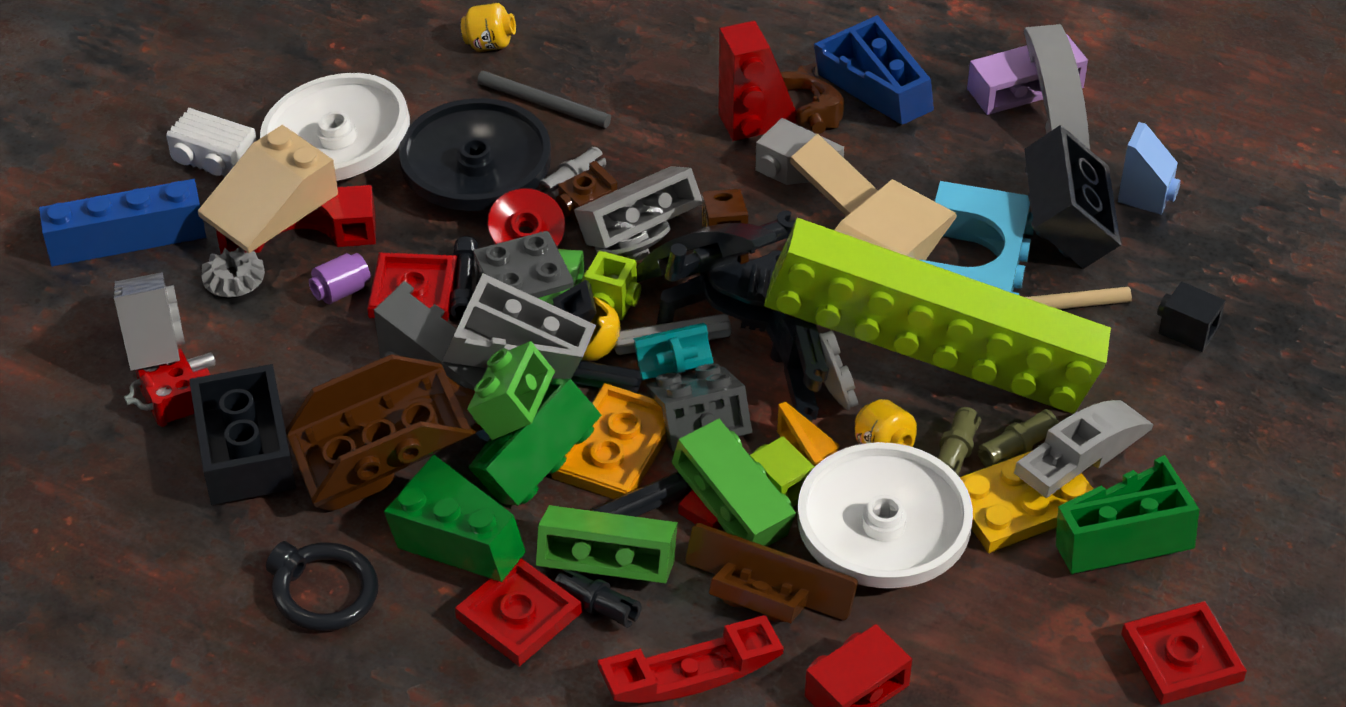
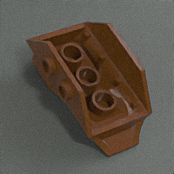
(374, 423)

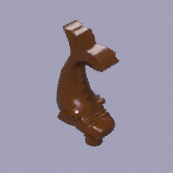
(827, 103)

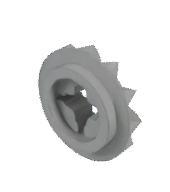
(222, 283)

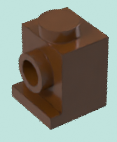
(584, 189)

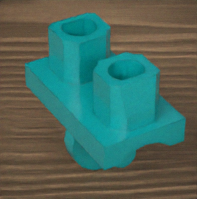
(673, 350)

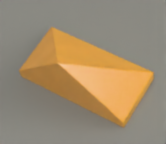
(804, 435)

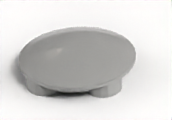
(839, 378)

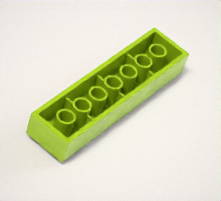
(937, 316)

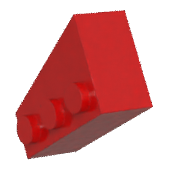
(750, 83)

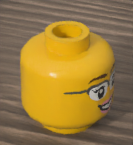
(488, 27)
(885, 423)

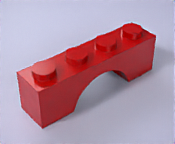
(344, 218)

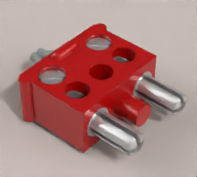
(168, 387)

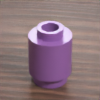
(339, 277)

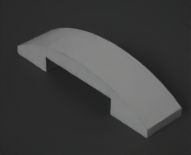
(1058, 79)

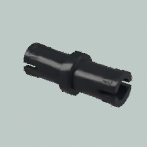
(600, 598)

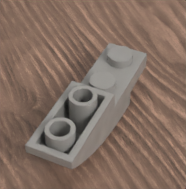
(1080, 441)

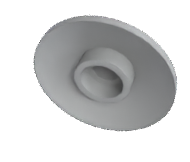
(637, 245)

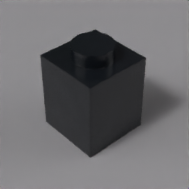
(1190, 316)

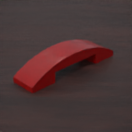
(694, 668)

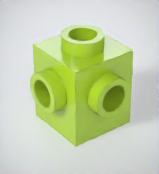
(614, 281)

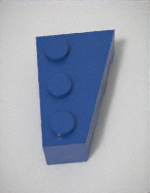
(876, 70)

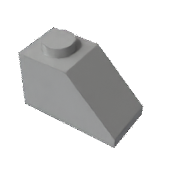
(778, 146)

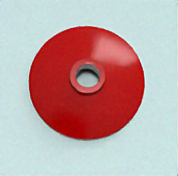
(527, 209)

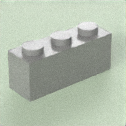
(638, 206)

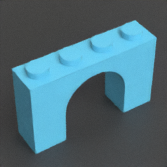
(995, 221)

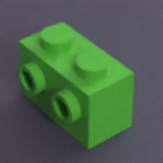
(511, 390)

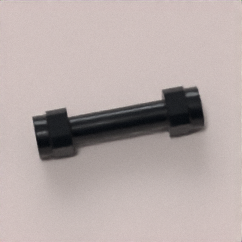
(465, 261)

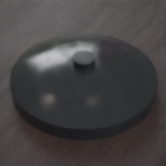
(474, 153)

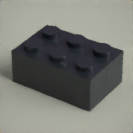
(1071, 197)
(241, 434)

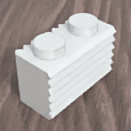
(208, 141)

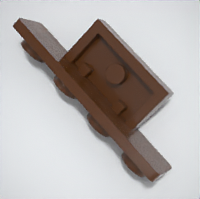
(767, 578)

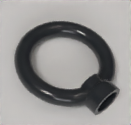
(288, 564)

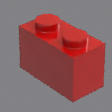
(860, 672)

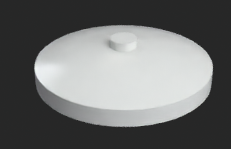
(347, 117)
(885, 514)

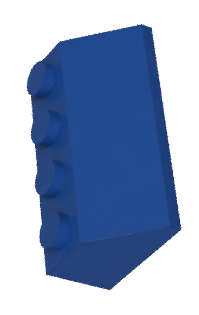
(122, 222)

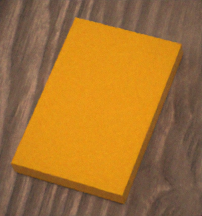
(619, 448)

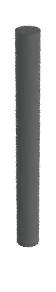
(544, 99)

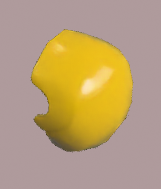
(605, 333)

